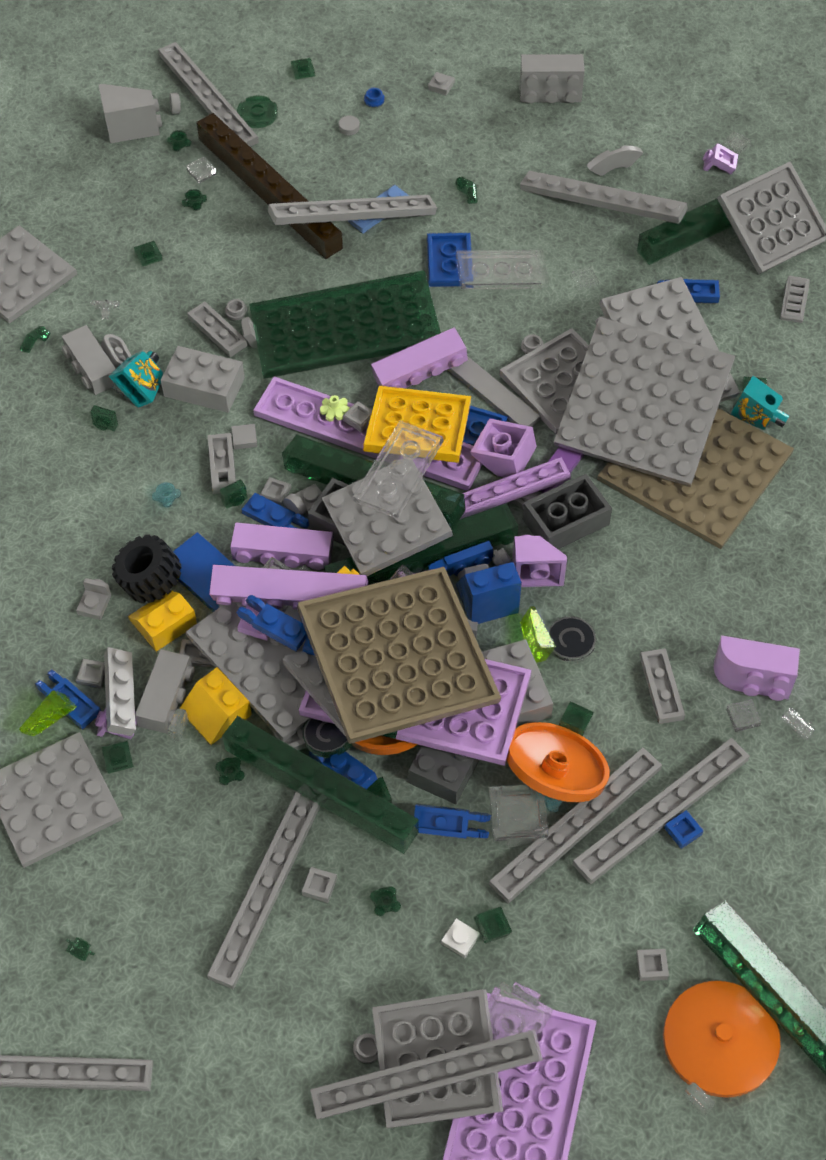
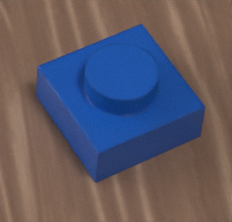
(683, 829)

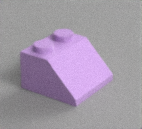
(504, 447)
(538, 562)

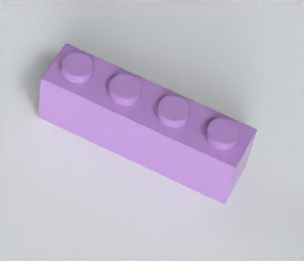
(421, 361)
(288, 545)

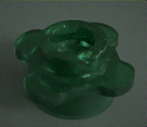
(178, 140)
(194, 199)
(227, 764)
(388, 893)
(79, 948)

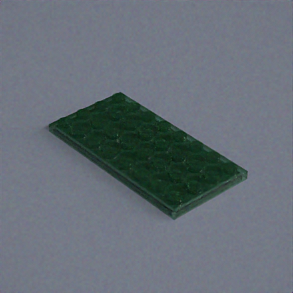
(343, 323)

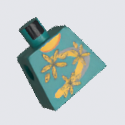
(139, 377)
(759, 405)

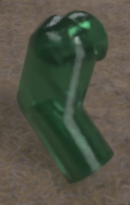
(468, 188)
(32, 337)

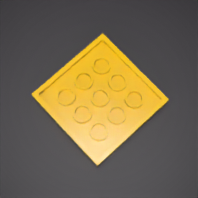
(432, 411)

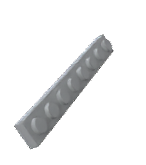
(205, 91)
(604, 197)
(351, 209)
(660, 810)
(574, 826)
(263, 892)
(426, 1074)

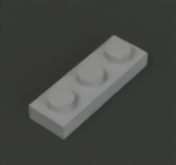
(217, 329)
(662, 686)

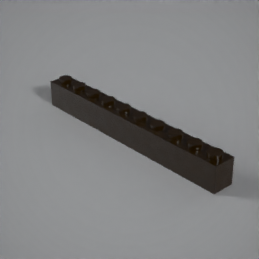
(264, 181)

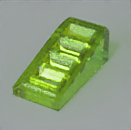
(536, 635)
(51, 710)

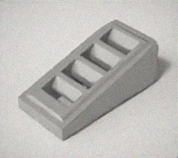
(795, 286)

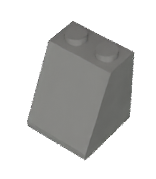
(129, 112)

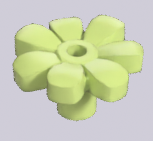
(334, 408)

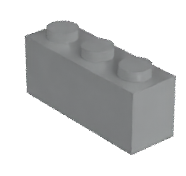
(88, 359)
(164, 691)

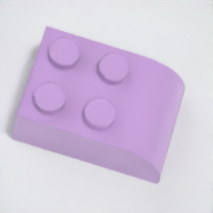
(756, 667)

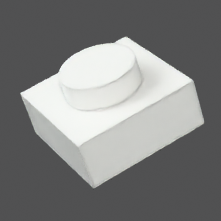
(460, 938)

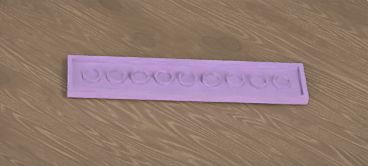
(300, 410)

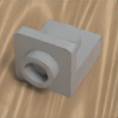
(94, 599)

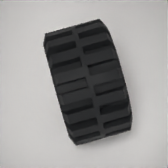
(146, 568)

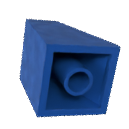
(490, 593)

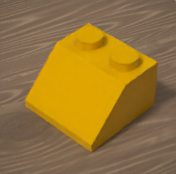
(164, 619)
(215, 705)

